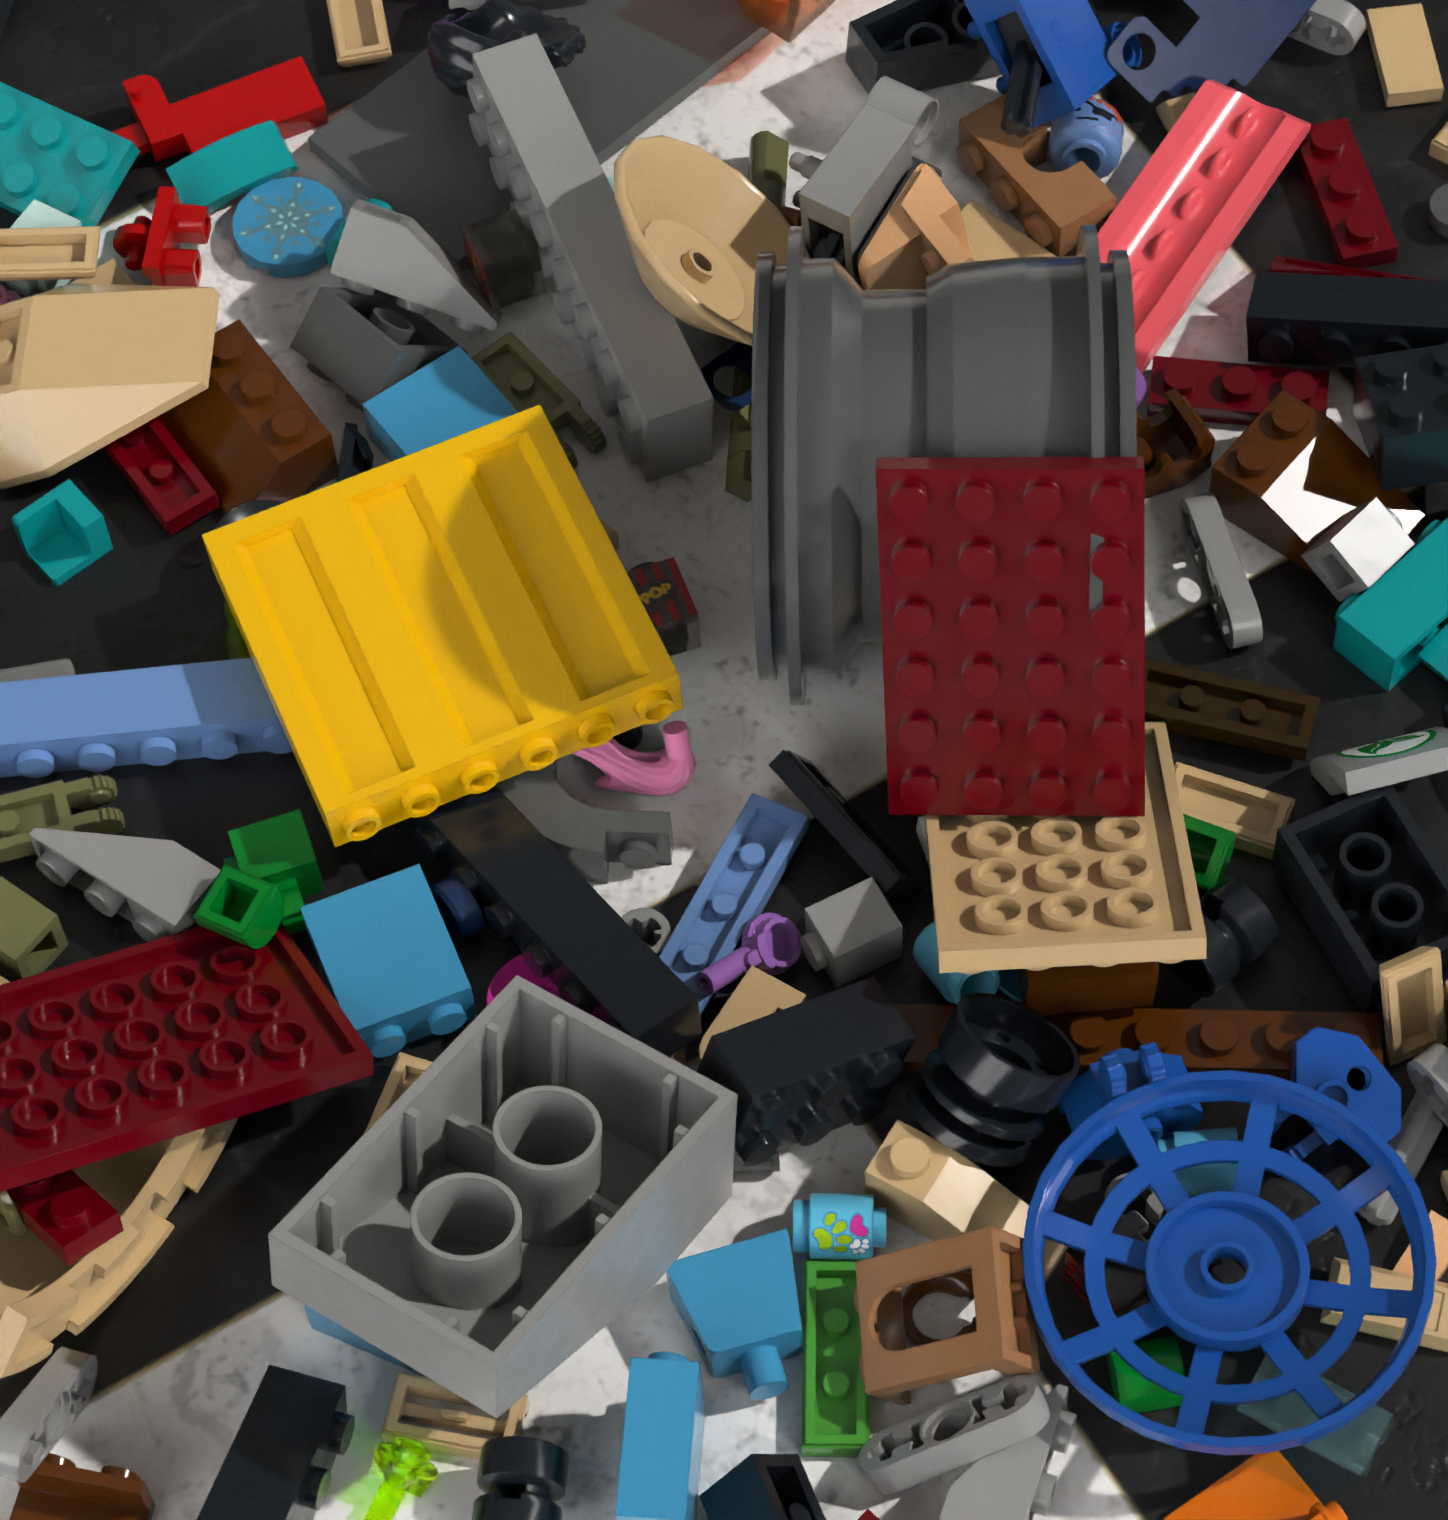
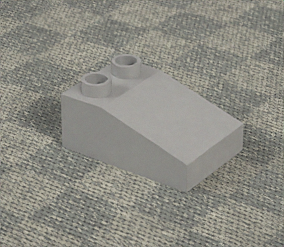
(512, 1198)

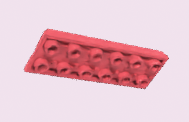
(1195, 203)

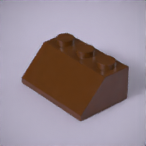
(251, 428)

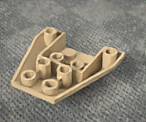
(95, 366)

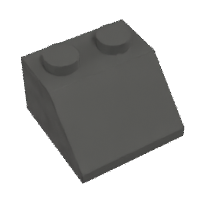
(366, 341)

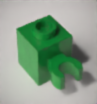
(282, 855)

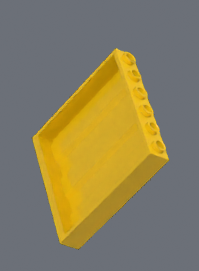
(442, 625)

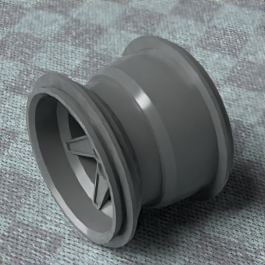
(970, 367)

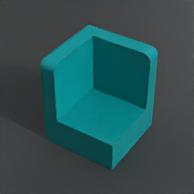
(62, 533)

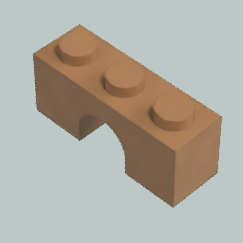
(1044, 202)

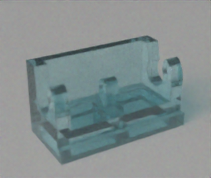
(1347, 1447)

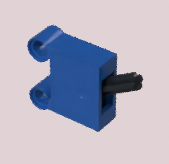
(1047, 56)

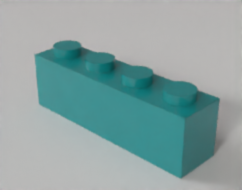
(1398, 613)

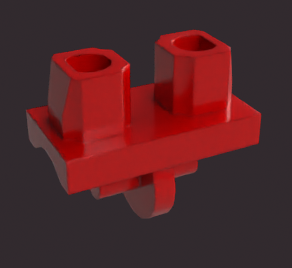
(156, 243)

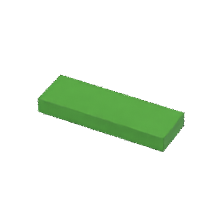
(832, 1387)

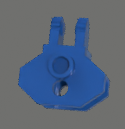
(1322, 1063)
(1118, 1074)

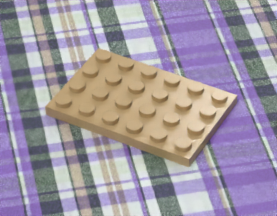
(1068, 885)

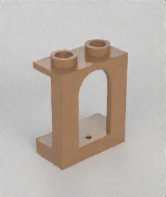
(1003, 1314)

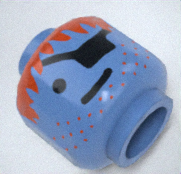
(1088, 135)

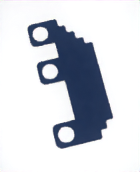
(1224, 44)

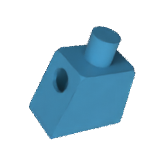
(742, 1309)

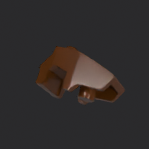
(1173, 445)

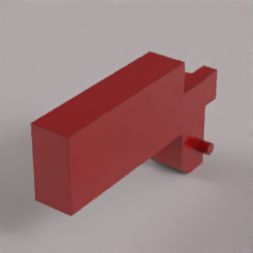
(276, 93)

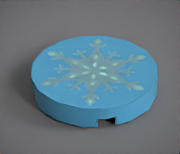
(286, 226)

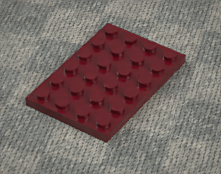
(990, 655)
(161, 1047)

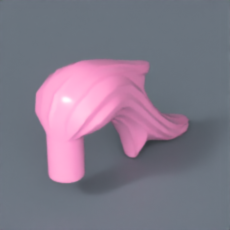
(645, 772)

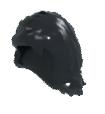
(492, 25)

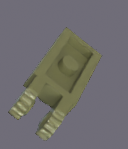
(530, 383)
(49, 808)

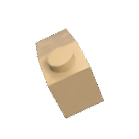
(943, 1191)

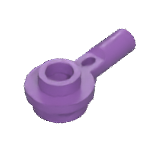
(767, 943)

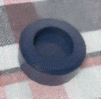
(457, 907)

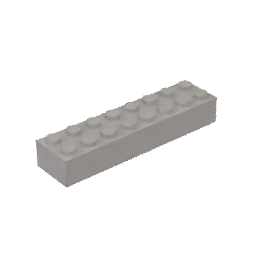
(582, 246)

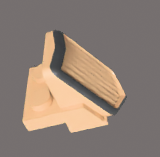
(914, 235)

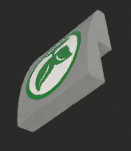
(1383, 762)

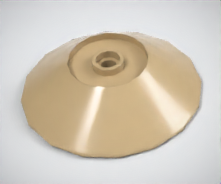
(696, 232)

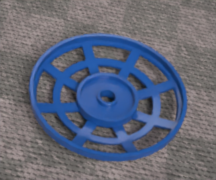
(1235, 1227)

